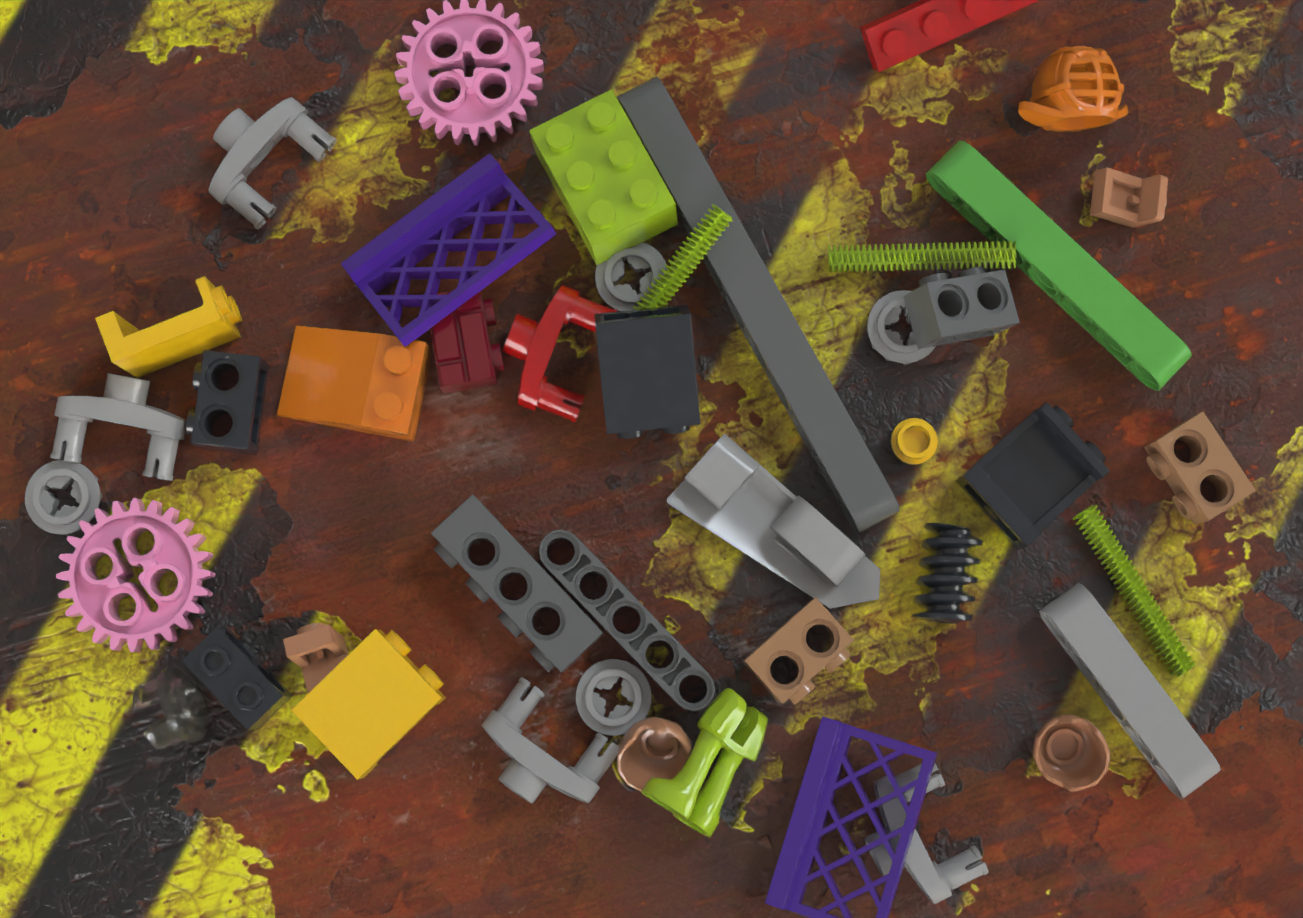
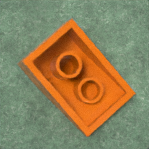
(355, 381)

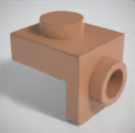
(1128, 198)
(316, 650)

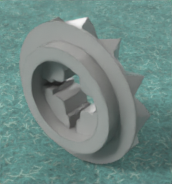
(607, 274)
(888, 343)
(43, 505)
(592, 706)

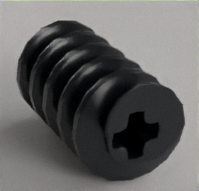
(947, 574)

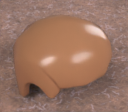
(651, 750)
(1071, 752)

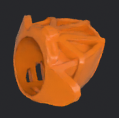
(1075, 91)

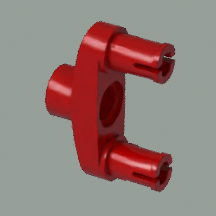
(535, 343)

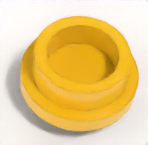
(914, 441)

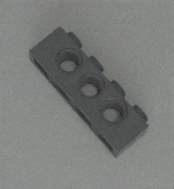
(475, 523)

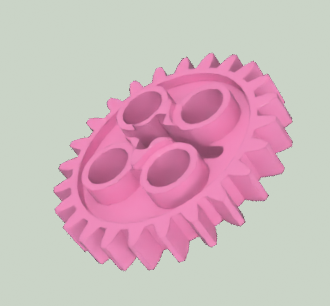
(468, 31)
(99, 599)

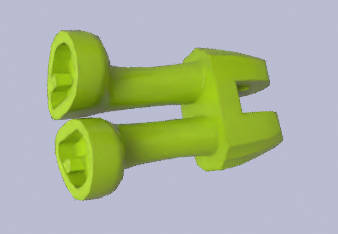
(722, 725)

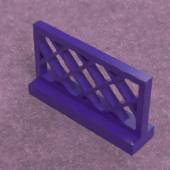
(431, 230)
(812, 812)

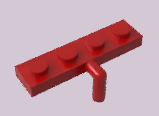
(928, 26)

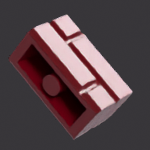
(464, 346)

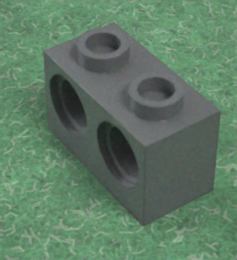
(962, 313)

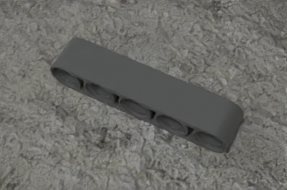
(619, 597)

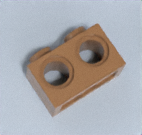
(1208, 460)
(791, 643)

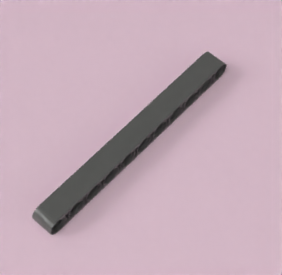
(762, 312)

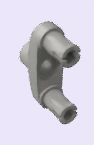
(250, 143)
(122, 404)
(530, 765)
(932, 878)

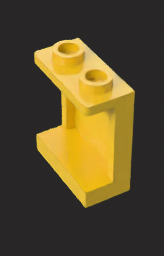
(172, 339)
(369, 701)

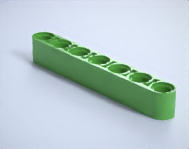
(1059, 265)

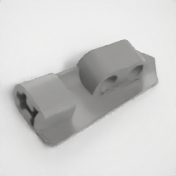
(774, 527)

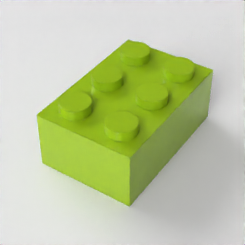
(604, 176)

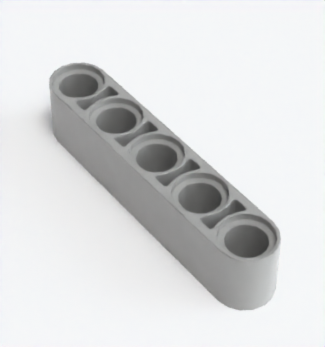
(1130, 690)

